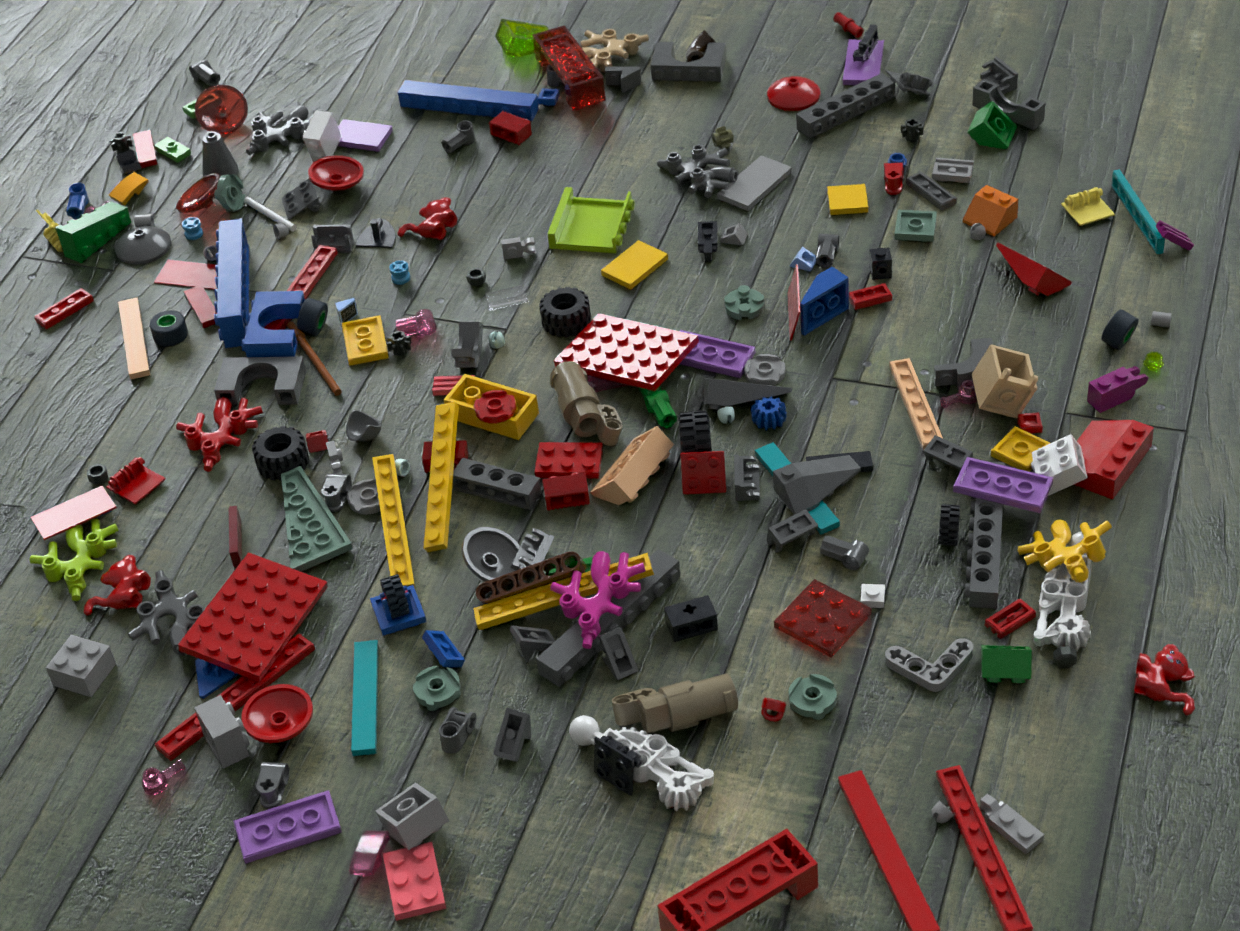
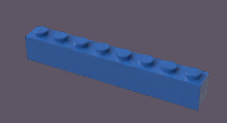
(467, 99)

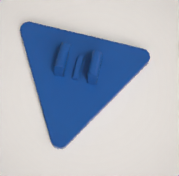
(211, 677)

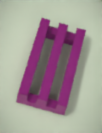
(1174, 235)

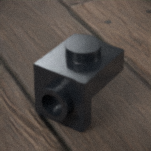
(128, 162)

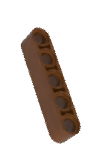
(521, 576)

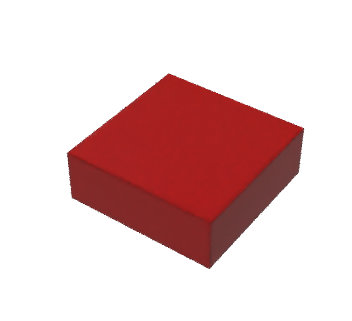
(1030, 422)

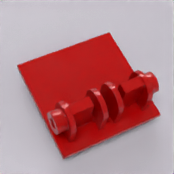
(703, 472)
(134, 481)

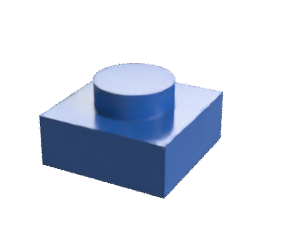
(548, 96)

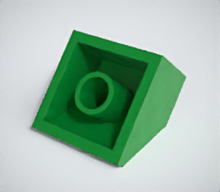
(992, 127)
(1006, 662)

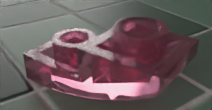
(368, 853)

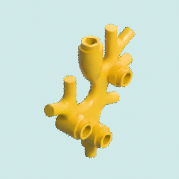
(1056, 553)

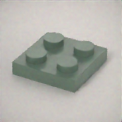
(915, 225)

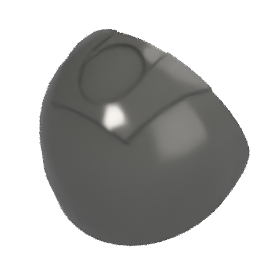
(362, 427)

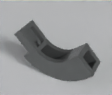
(469, 345)
(958, 372)

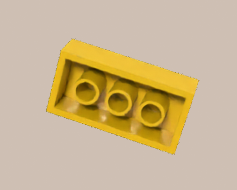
(471, 388)

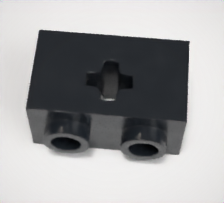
(691, 618)

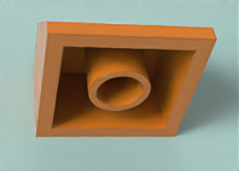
(992, 209)

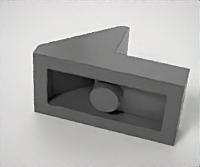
(625, 76)
(531, 639)
(618, 654)
(513, 731)

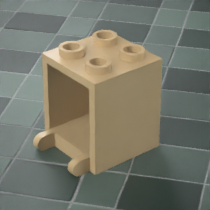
(1004, 381)

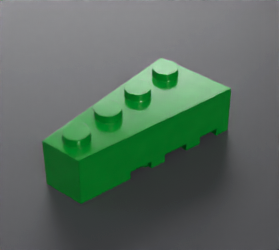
(91, 231)

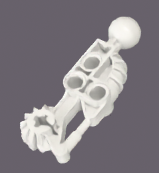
(1064, 595)
(674, 787)

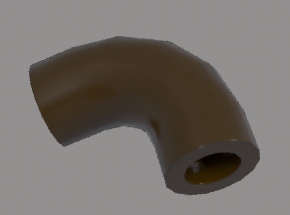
(698, 46)

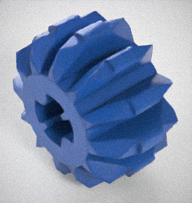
(768, 413)

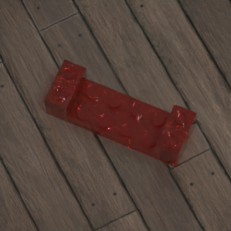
(581, 78)

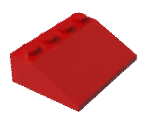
(1112, 453)

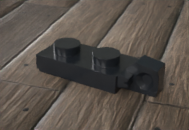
(867, 44)
(707, 239)

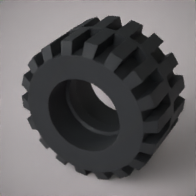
(565, 311)
(694, 432)
(279, 451)

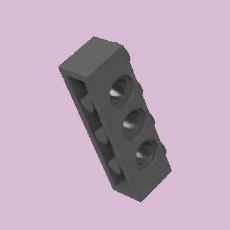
(496, 483)

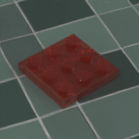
(822, 618)

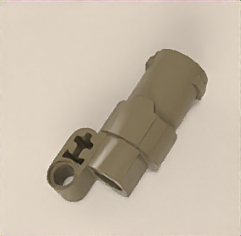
(581, 405)
(677, 704)

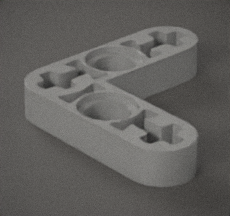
(930, 671)

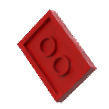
(568, 458)

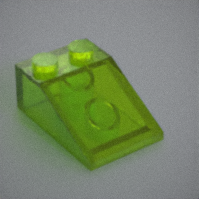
(517, 37)

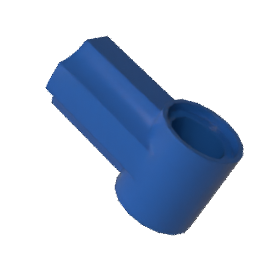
(77, 200)

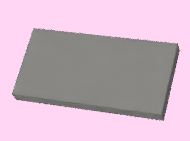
(755, 183)

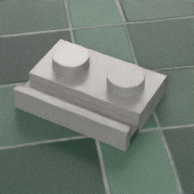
(953, 170)

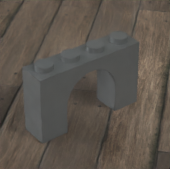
(707, 68)
(238, 372)

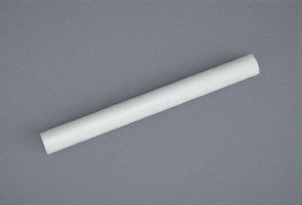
(267, 212)

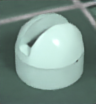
(496, 340)
(725, 414)
(402, 467)

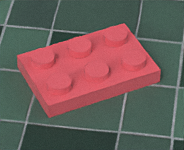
(414, 881)

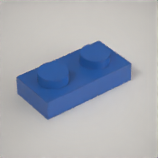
(443, 648)

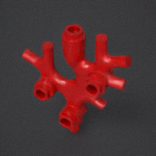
(233, 422)

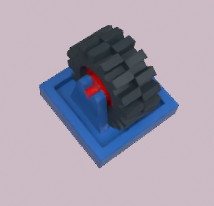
(397, 606)

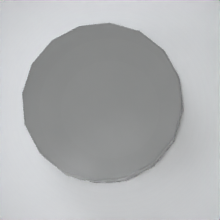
(765, 370)
(364, 497)

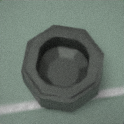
(476, 277)
(97, 474)
(1064, 657)

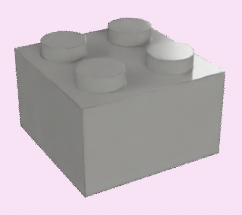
(81, 665)
(223, 731)
(412, 816)

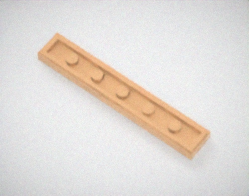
(134, 338)
(915, 401)

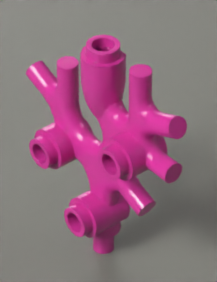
(608, 587)

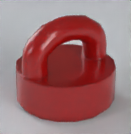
(775, 705)

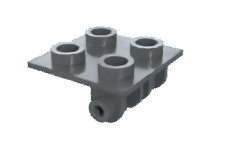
(911, 82)
(301, 198)

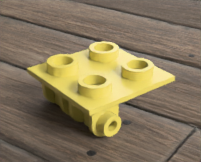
(1087, 206)
(50, 232)

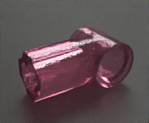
(421, 323)

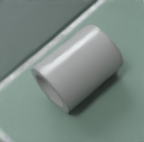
(143, 220)
(1161, 319)

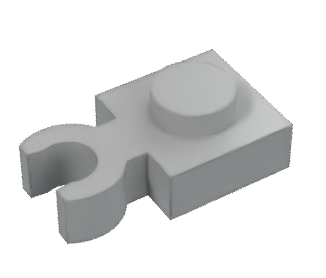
(514, 247)
(335, 457)

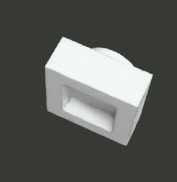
(873, 595)

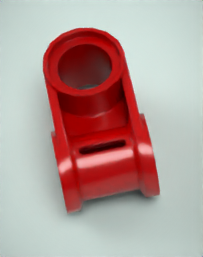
(893, 177)

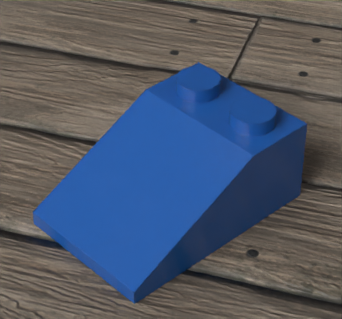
(824, 299)

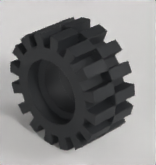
(949, 524)

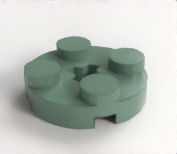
(230, 192)
(744, 303)
(441, 697)
(812, 707)

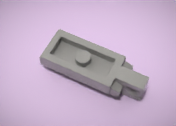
(1010, 824)

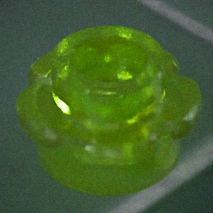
(1153, 361)

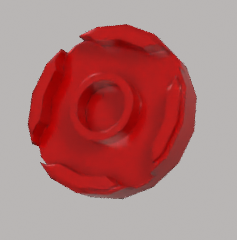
(495, 407)

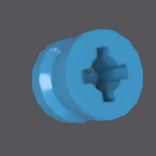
(192, 228)
(399, 272)

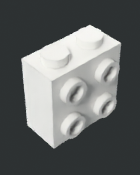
(322, 135)
(1061, 461)

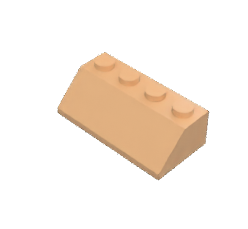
(633, 467)

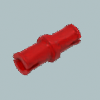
(848, 25)

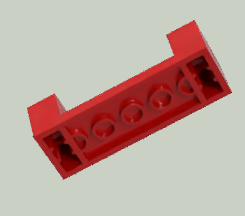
(742, 886)

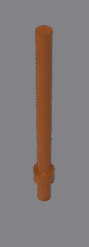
(300, 337)

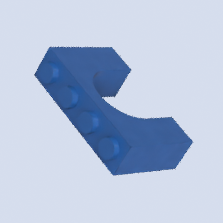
(267, 308)

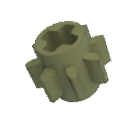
(722, 137)

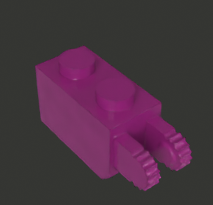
(1115, 388)

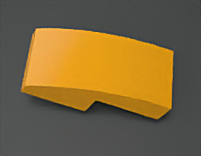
(127, 187)

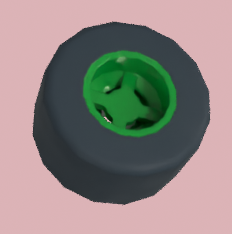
(312, 316)
(168, 328)
(1119, 329)

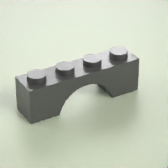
(1029, 113)

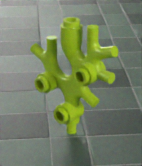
(73, 570)

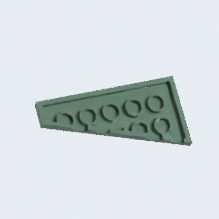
(310, 525)

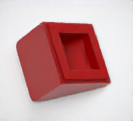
(316, 441)

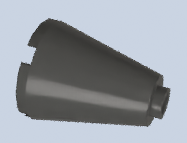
(217, 156)

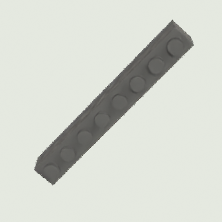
(567, 654)

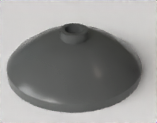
(142, 245)
(489, 552)

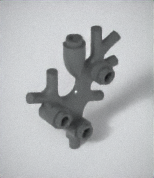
(265, 134)
(701, 178)
(167, 605)

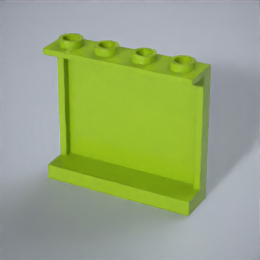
(589, 223)

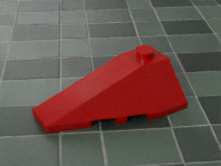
(1034, 274)

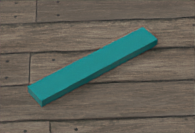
(1137, 211)
(773, 459)
(365, 698)

